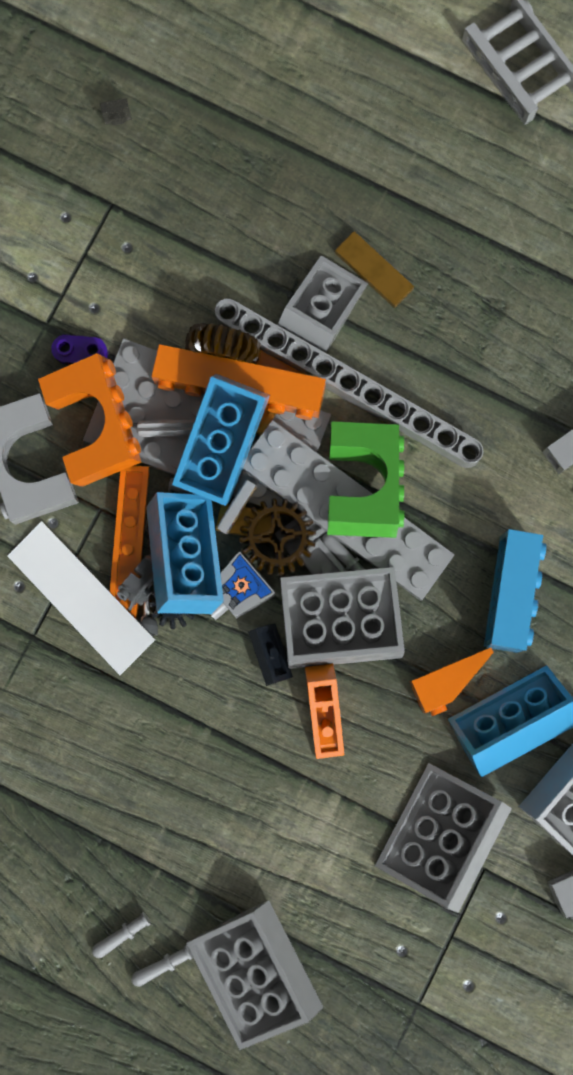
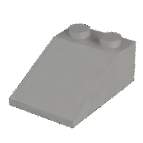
(322, 304)

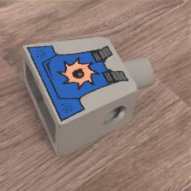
(242, 588)

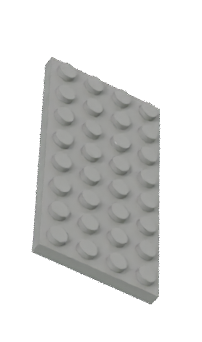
(148, 402)

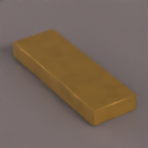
(374, 269)

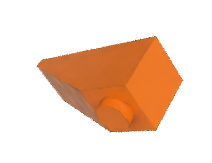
(445, 684)
(324, 711)

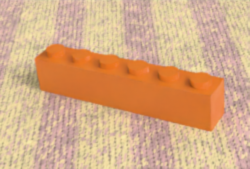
(193, 371)

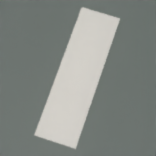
(81, 598)

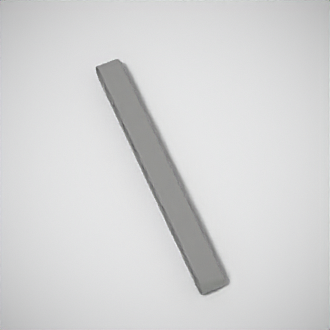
(363, 385)

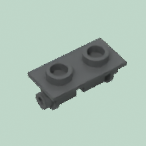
(137, 589)

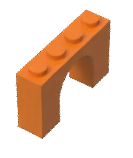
(116, 446)

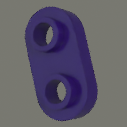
(78, 348)

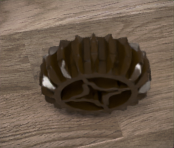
(223, 342)
(290, 534)

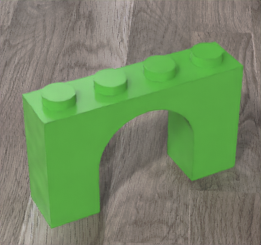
(378, 513)

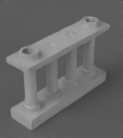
(509, 82)

